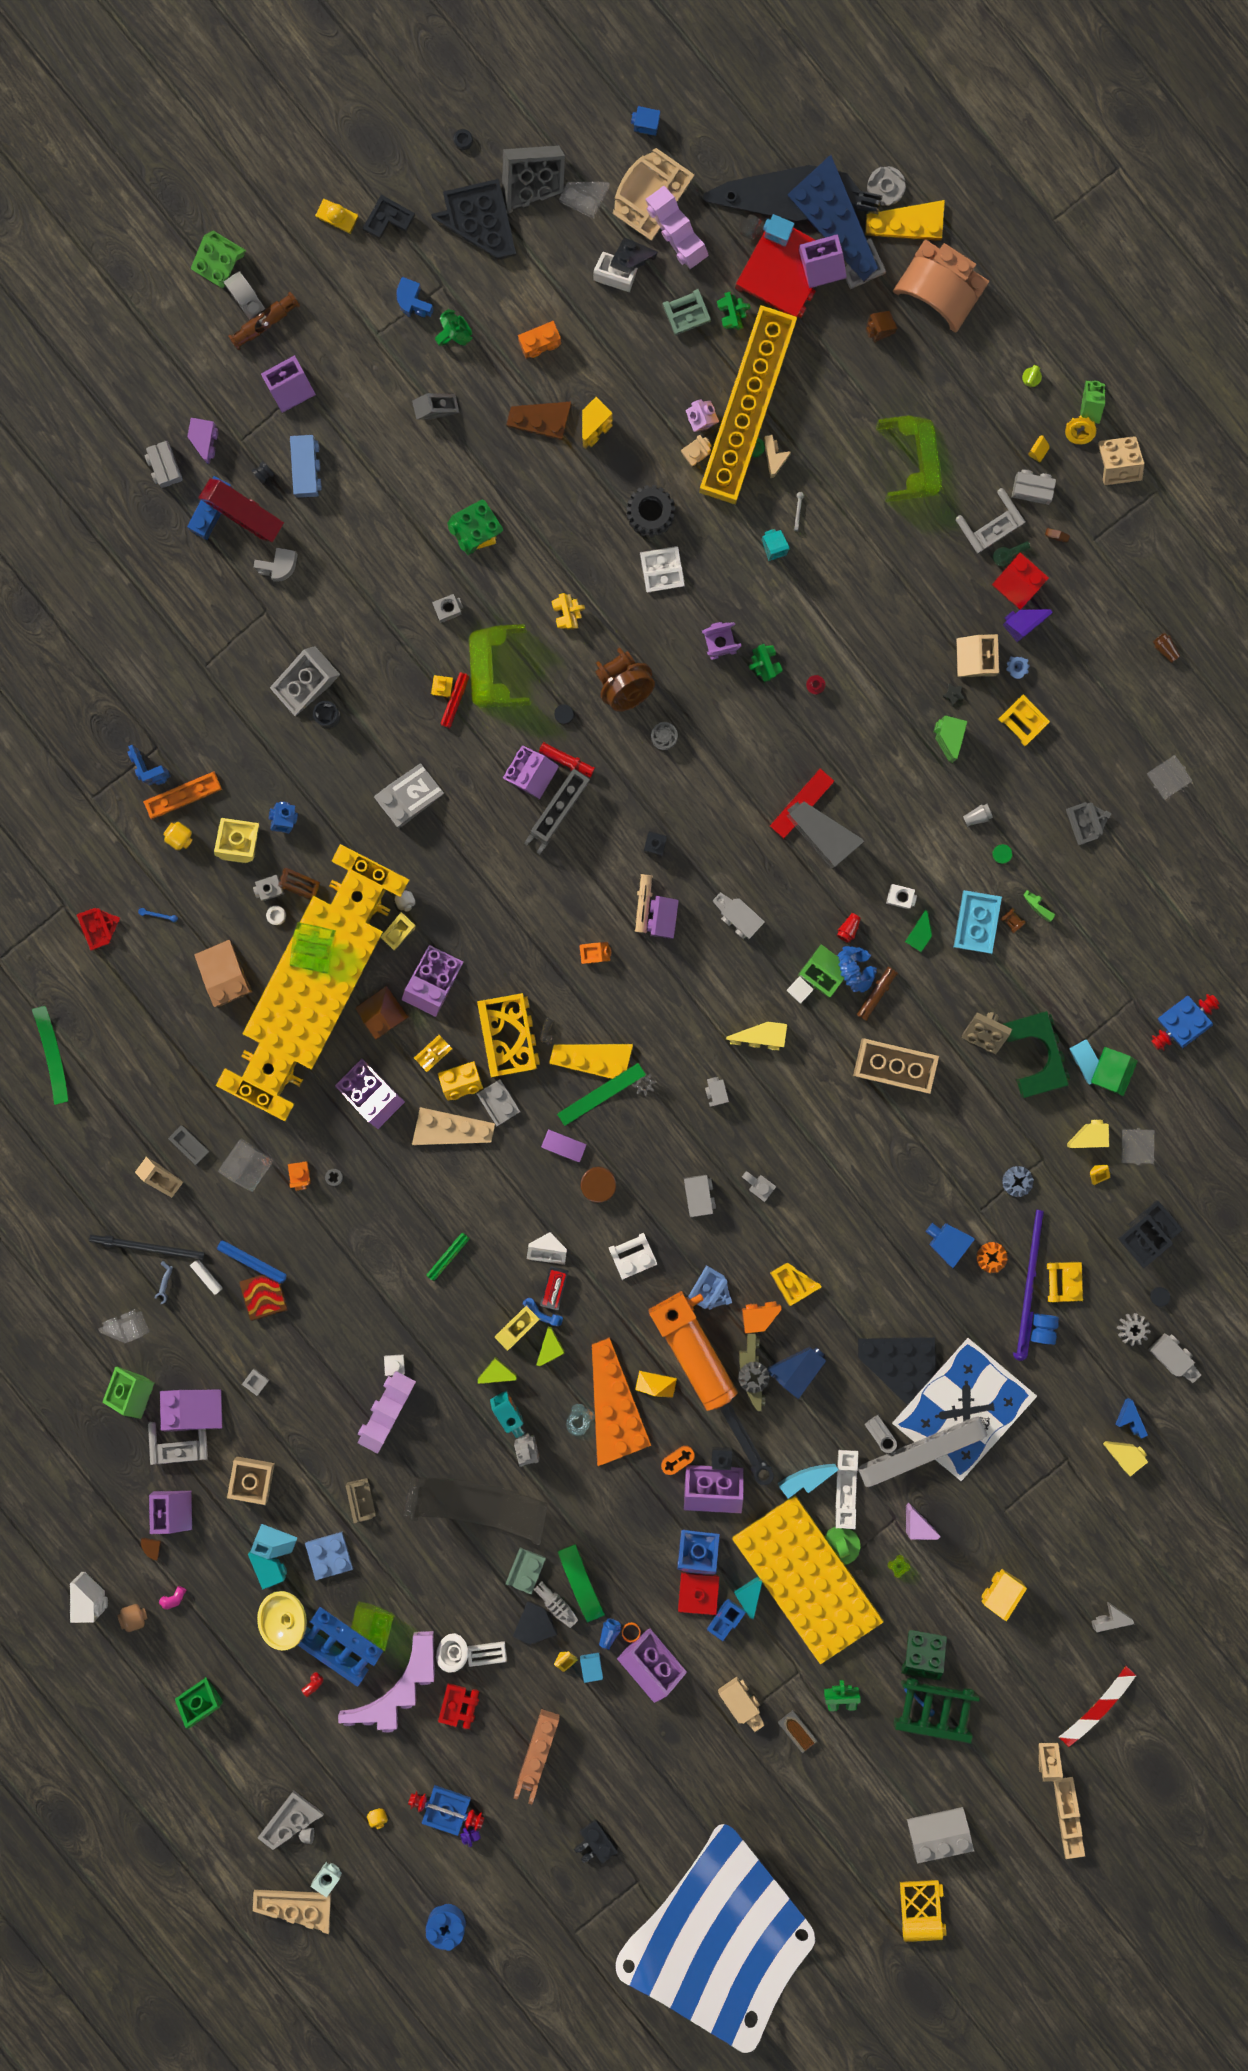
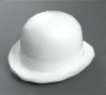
(452, 1653)

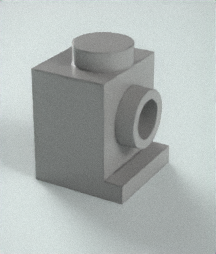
(274, 890)
(716, 1091)

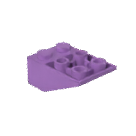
(432, 980)
(369, 1094)

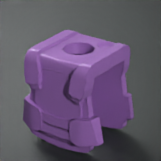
(720, 630)

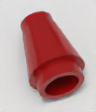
(849, 928)

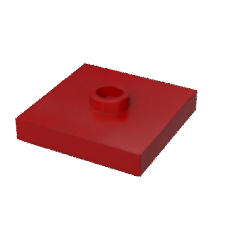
(698, 1593)

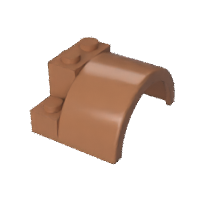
(943, 281)

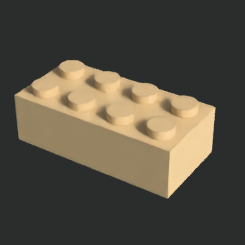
(896, 1066)

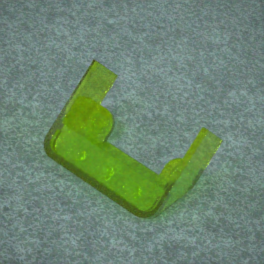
(928, 480)
(484, 692)

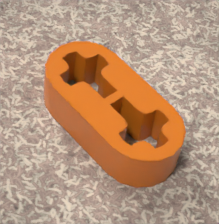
(680, 1463)

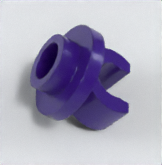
(469, 1836)

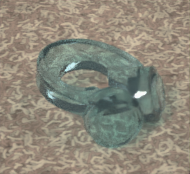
(588, 1414)

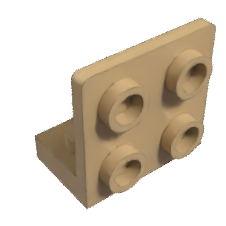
(1121, 460)

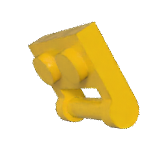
(1028, 715)
(1071, 1281)

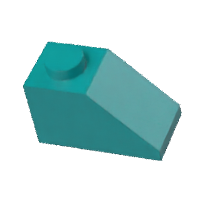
(775, 544)
(268, 1570)

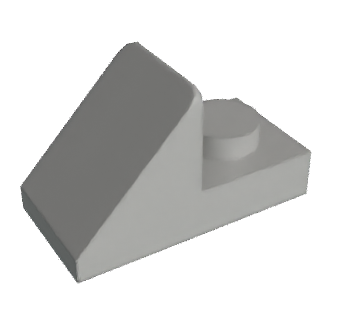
(1116, 1620)

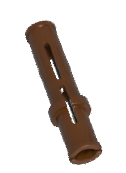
(877, 993)

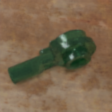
(1003, 555)

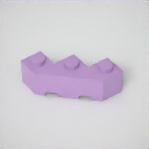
(676, 227)
(385, 1411)

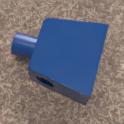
(949, 1242)

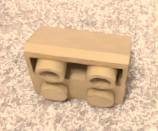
(977, 656)

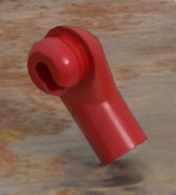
(316, 1682)

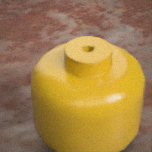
(377, 1818)

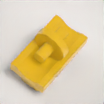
(570, 609)
(433, 1053)

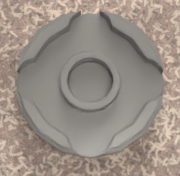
(887, 182)

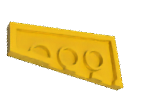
(913, 222)
(597, 1059)

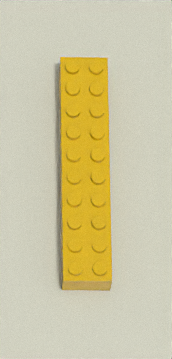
(748, 404)

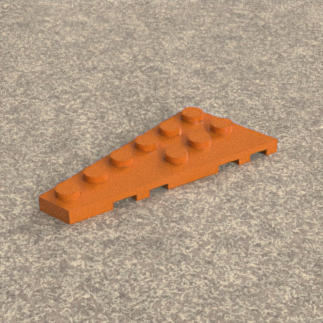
(616, 1415)

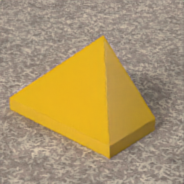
(656, 1384)

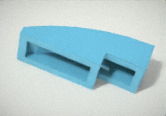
(807, 1478)

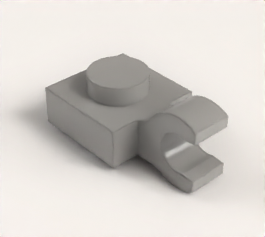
(760, 1187)

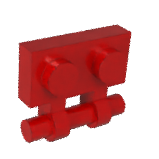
(452, 1706)

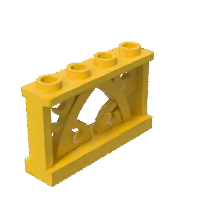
(488, 1016)

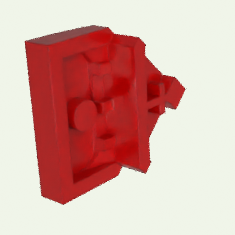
(97, 927)

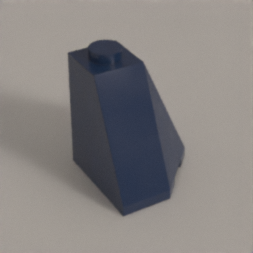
(798, 1370)

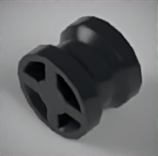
(263, 473)

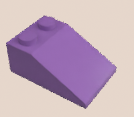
(190, 1410)

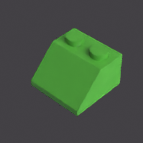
(950, 736)
(128, 1393)

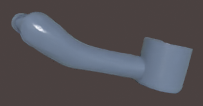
(164, 1282)

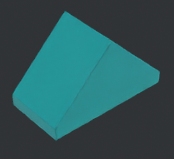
(749, 1595)

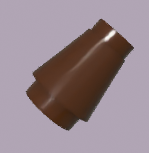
(1166, 647)

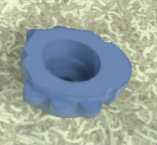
(1021, 664)

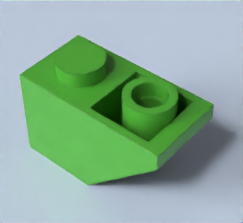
(1093, 401)

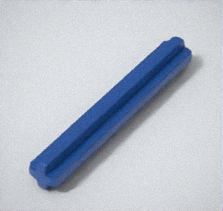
(251, 1262)

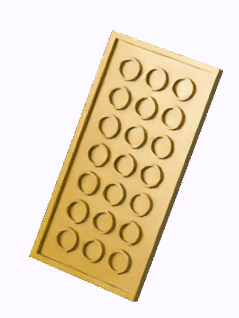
(807, 1579)

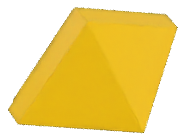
(1099, 1173)
(565, 1660)

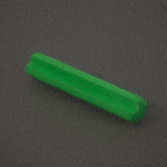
(448, 1256)

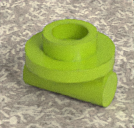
(1032, 376)

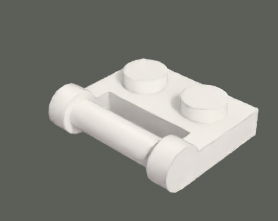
(634, 1262)

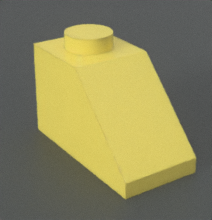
(1091, 1135)
(516, 1328)
(1127, 1456)

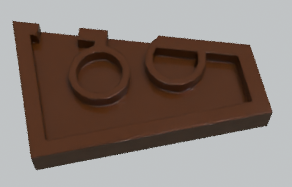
(540, 419)

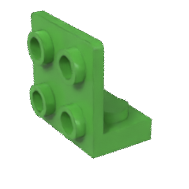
(216, 258)

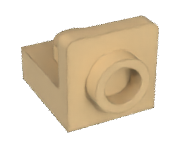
(697, 450)

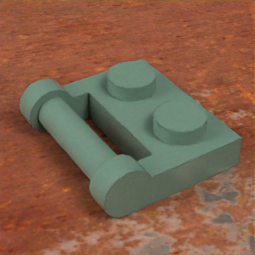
(687, 318)

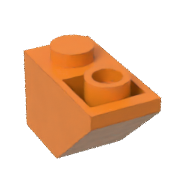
(759, 1318)

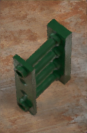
(941, 1730)

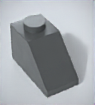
(435, 406)

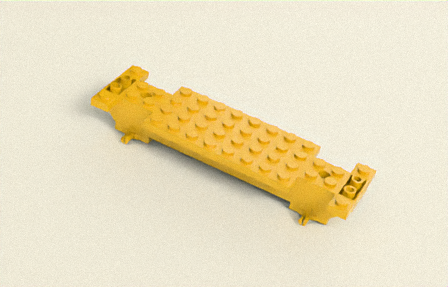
(305, 1004)

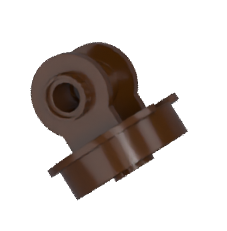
(624, 682)

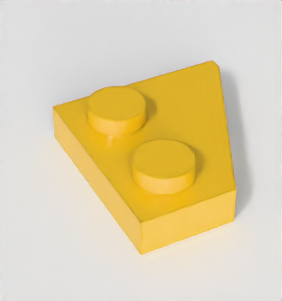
(793, 1283)

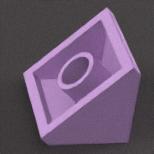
(917, 1525)

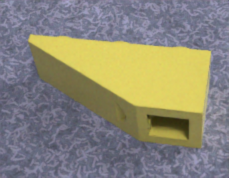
(766, 1033)

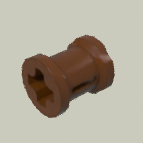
(1013, 920)

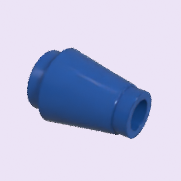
(610, 1631)

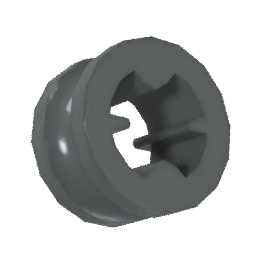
(340, 1177)

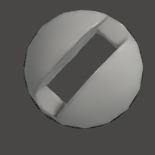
(307, 1835)

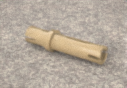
(645, 880)

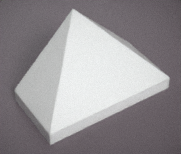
(547, 1250)

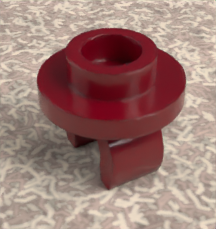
(815, 684)

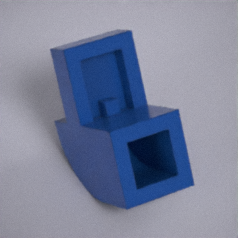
(407, 299)
(726, 1618)

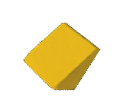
(1039, 449)

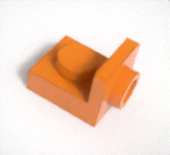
(595, 952)
(299, 1175)

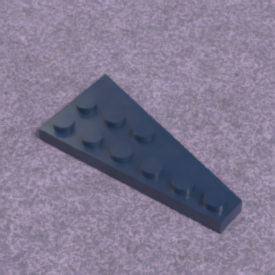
(829, 209)

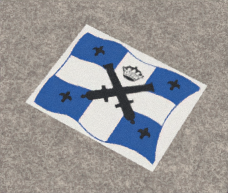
(962, 1389)

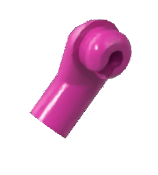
(173, 1601)

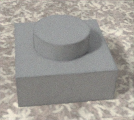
(255, 1382)

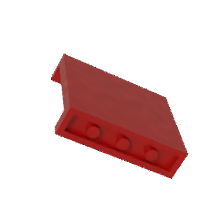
(778, 274)

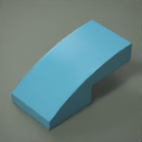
(1085, 1059)

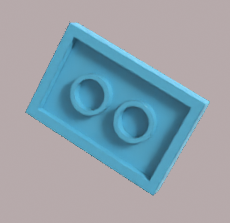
(977, 922)

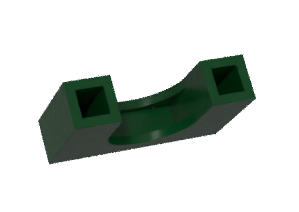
(1053, 1074)

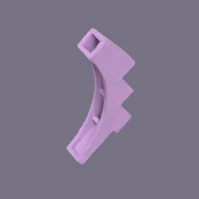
(385, 1709)

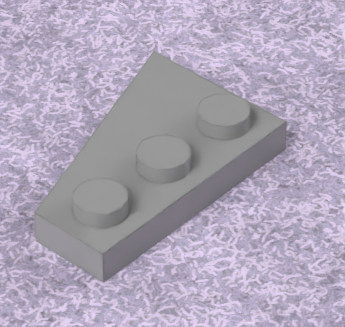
(291, 1818)

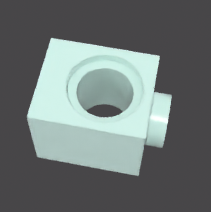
(325, 1887)

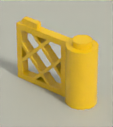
(926, 1927)

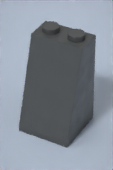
(825, 835)

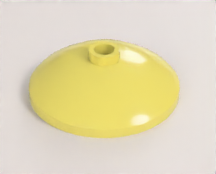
(275, 1623)

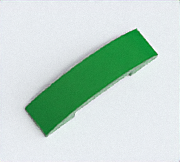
(580, 1583)

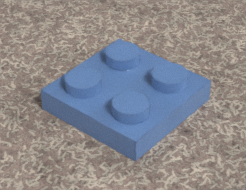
(329, 1555)

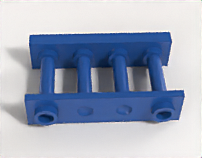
(334, 1657)

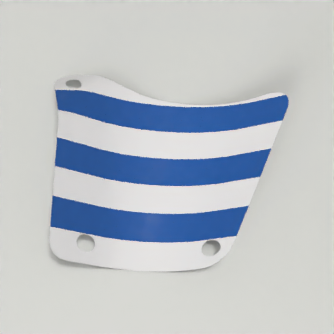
(720, 1943)

